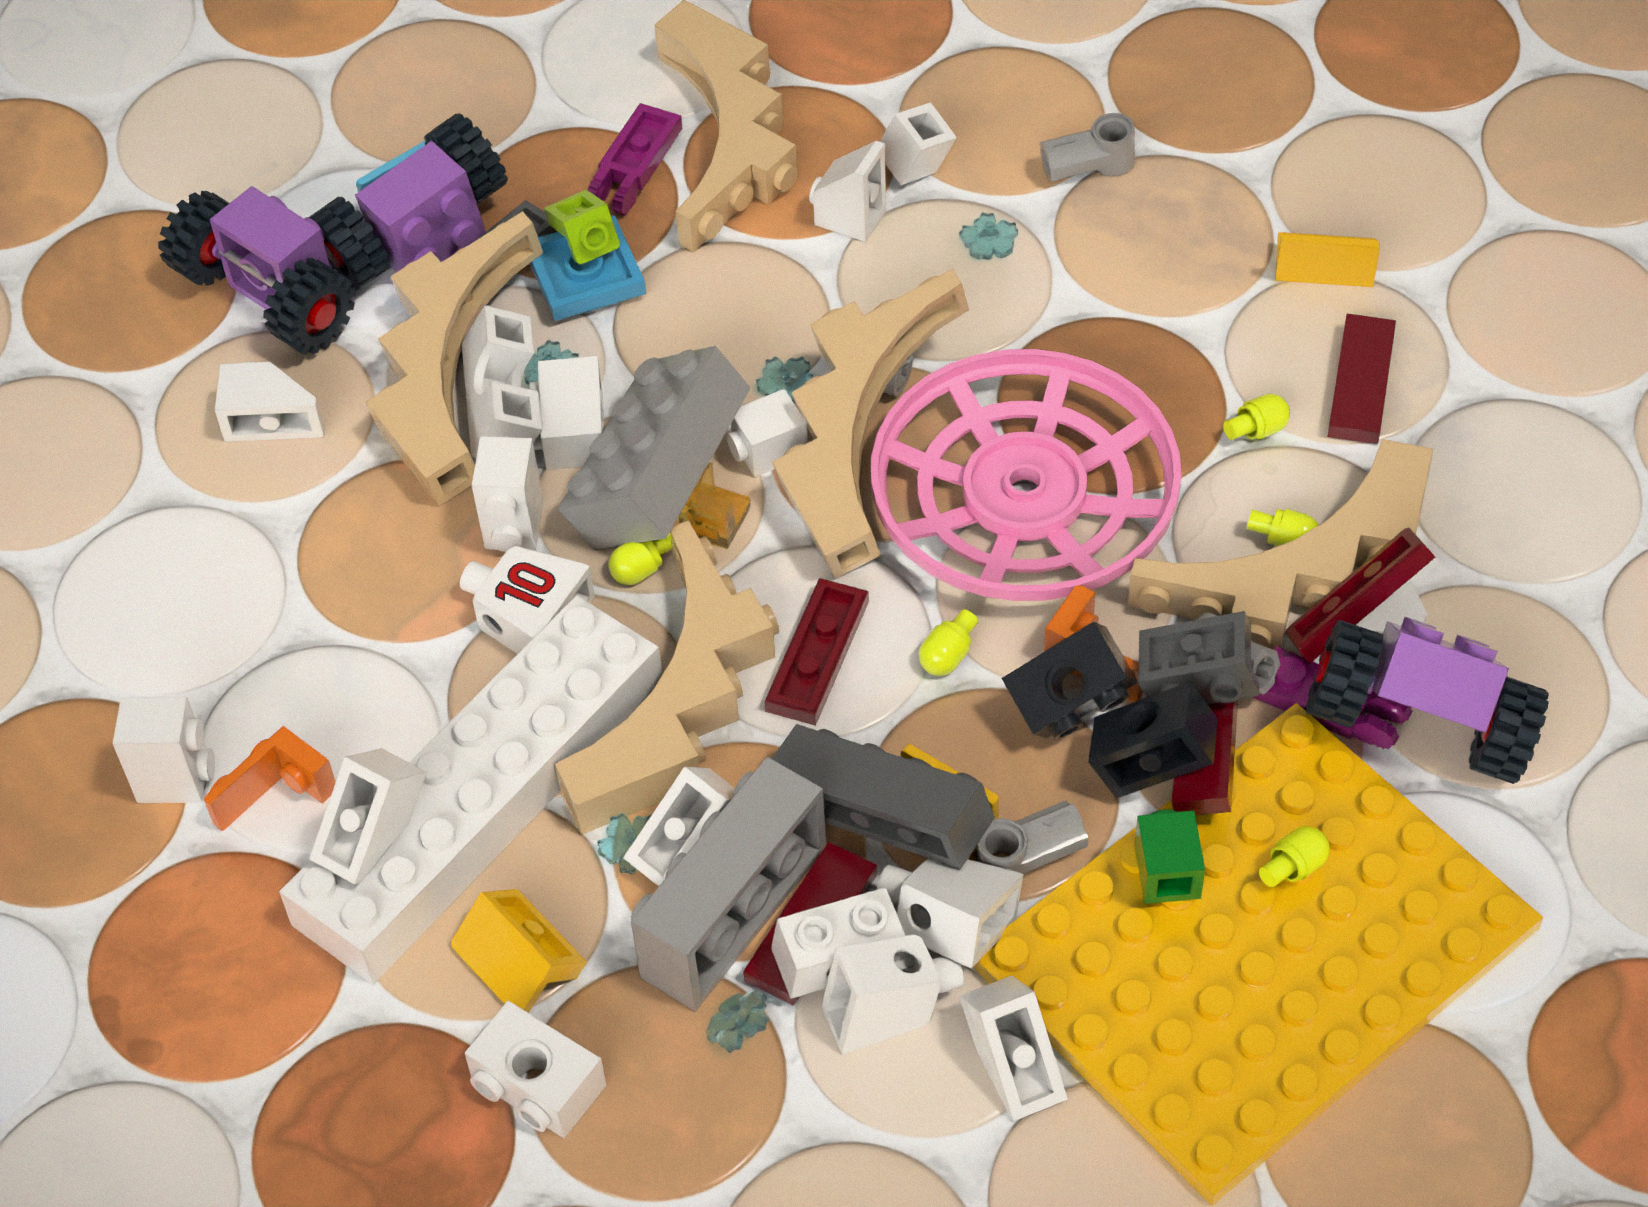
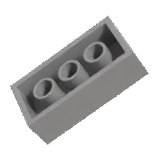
(654, 448)
(729, 882)

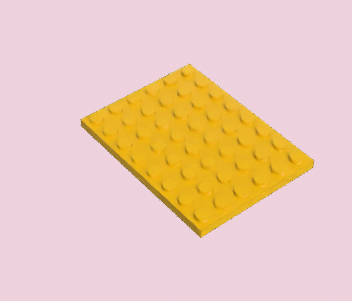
(1261, 1003)

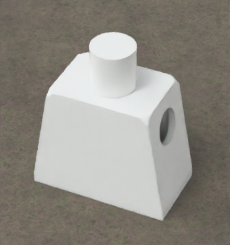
(955, 908)
(884, 989)

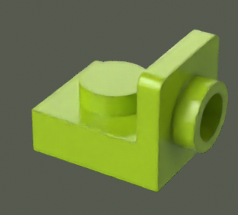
(585, 225)

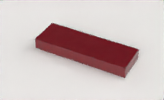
(1362, 379)
(1360, 592)
(817, 651)
(1211, 787)
(832, 878)

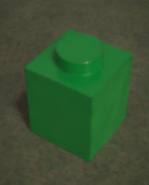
(1169, 856)

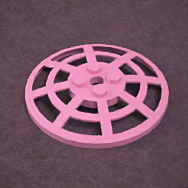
(1030, 457)

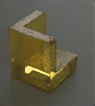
(715, 510)

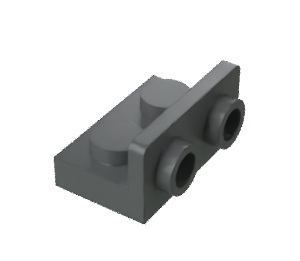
(1206, 651)

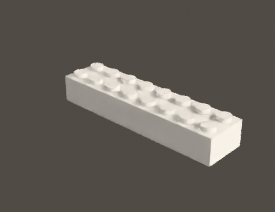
(481, 786)

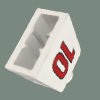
(523, 593)

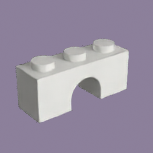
(494, 365)

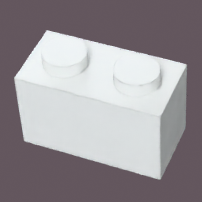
(569, 410)
(507, 493)
(162, 749)

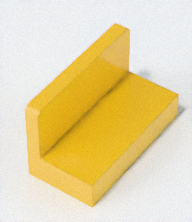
(1326, 259)
(514, 947)

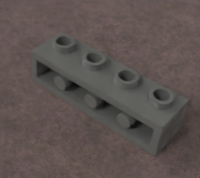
(890, 795)

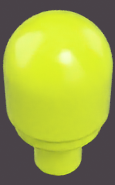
(1259, 418)
(1282, 527)
(637, 561)
(947, 644)
(1296, 856)

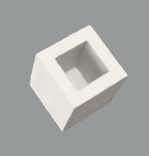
(916, 143)
(766, 431)

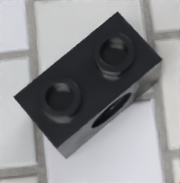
(1038, 683)
(1153, 740)

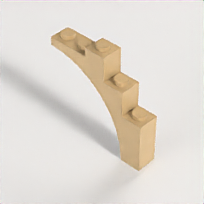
(732, 78)
(425, 351)
(837, 407)
(1298, 570)
(693, 697)

